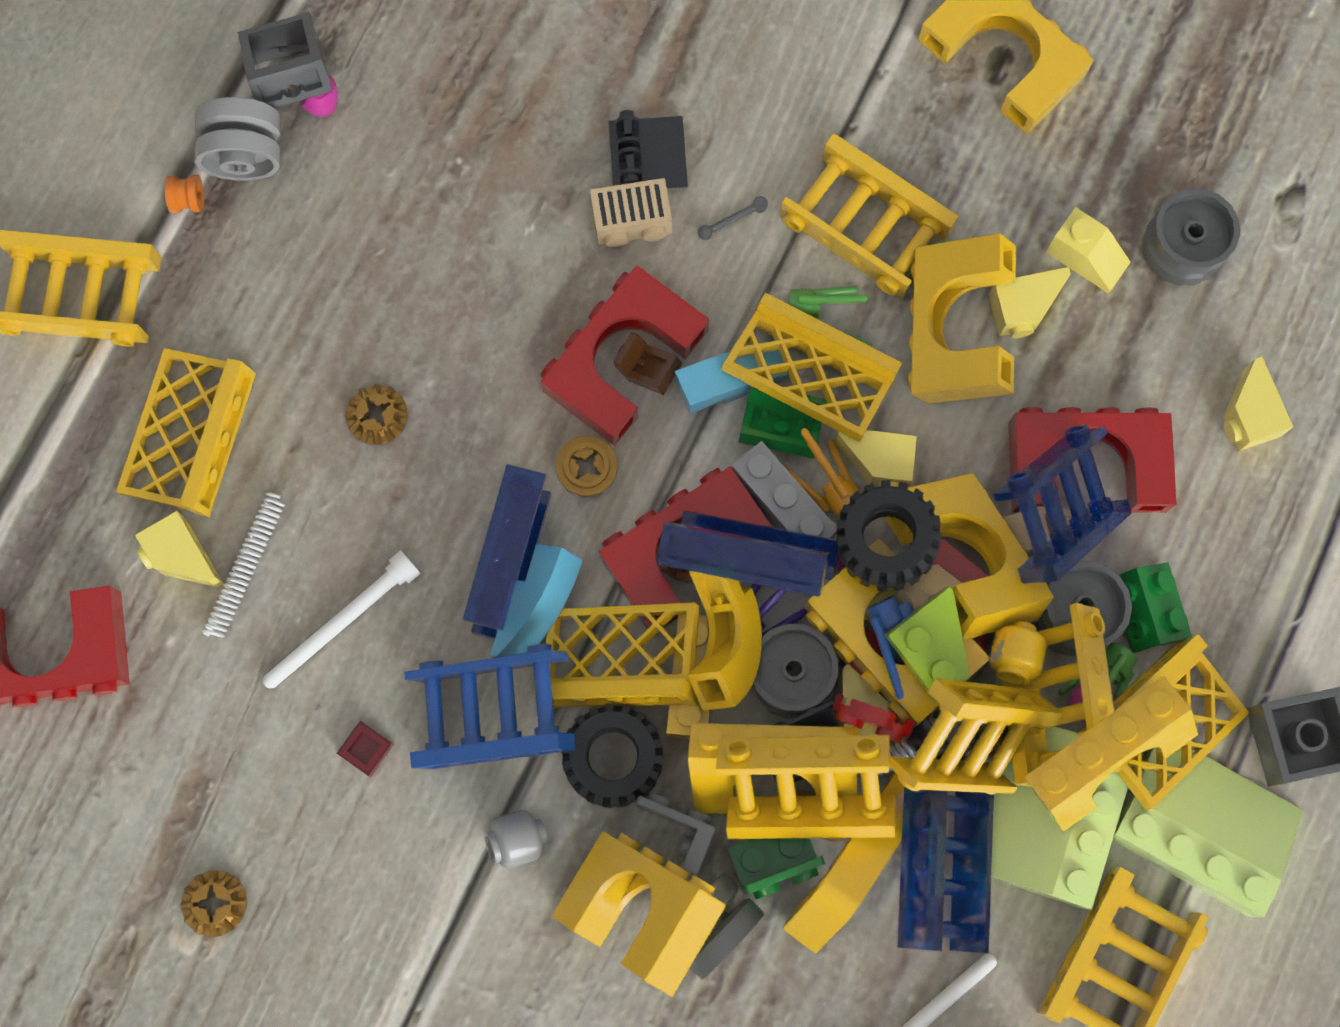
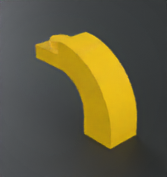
(733, 642)

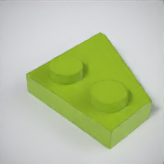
(932, 641)

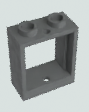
(305, 72)

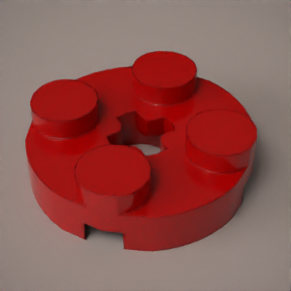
(861, 712)

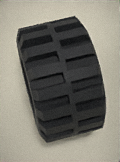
(895, 503)
(647, 767)

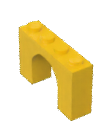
(1056, 59)
(940, 277)
(973, 518)
(842, 613)
(1149, 720)
(713, 791)
(677, 918)

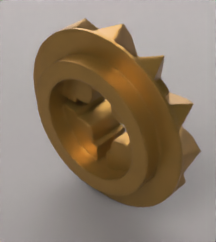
(369, 430)
(583, 449)
(226, 917)

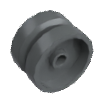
(1191, 236)
(1091, 586)
(818, 662)
(729, 928)

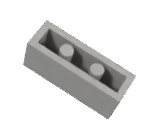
(780, 495)

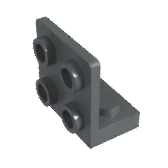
(692, 849)

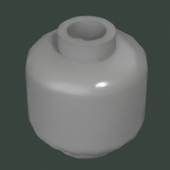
(515, 839)

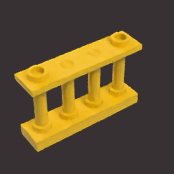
(872, 179)
(60, 253)
(1091, 669)
(976, 705)
(807, 816)
(1099, 929)

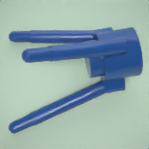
(883, 618)

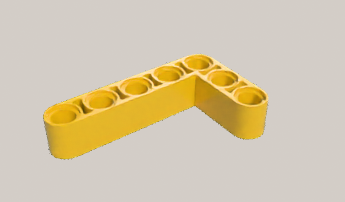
(845, 882)

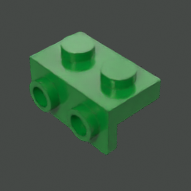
(778, 424)
(1156, 608)

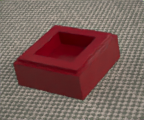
(365, 748)

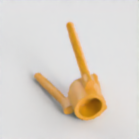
(839, 489)

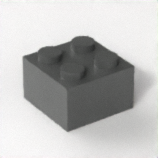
(1298, 736)

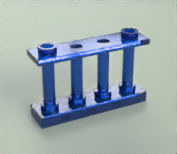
(1085, 528)
(507, 548)
(749, 552)
(923, 870)

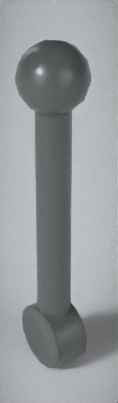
(759, 205)

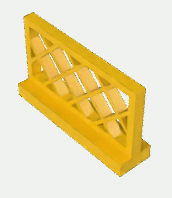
(823, 347)
(217, 432)
(1176, 666)
(626, 689)

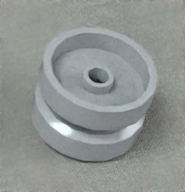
(237, 139)

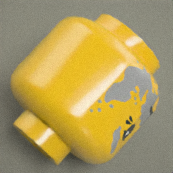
(1018, 653)

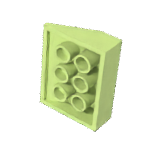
(1214, 833)
(1035, 851)

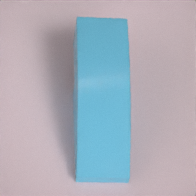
(707, 384)
(537, 600)

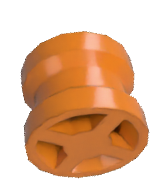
(184, 193)

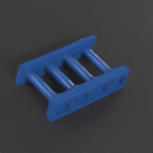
(510, 740)

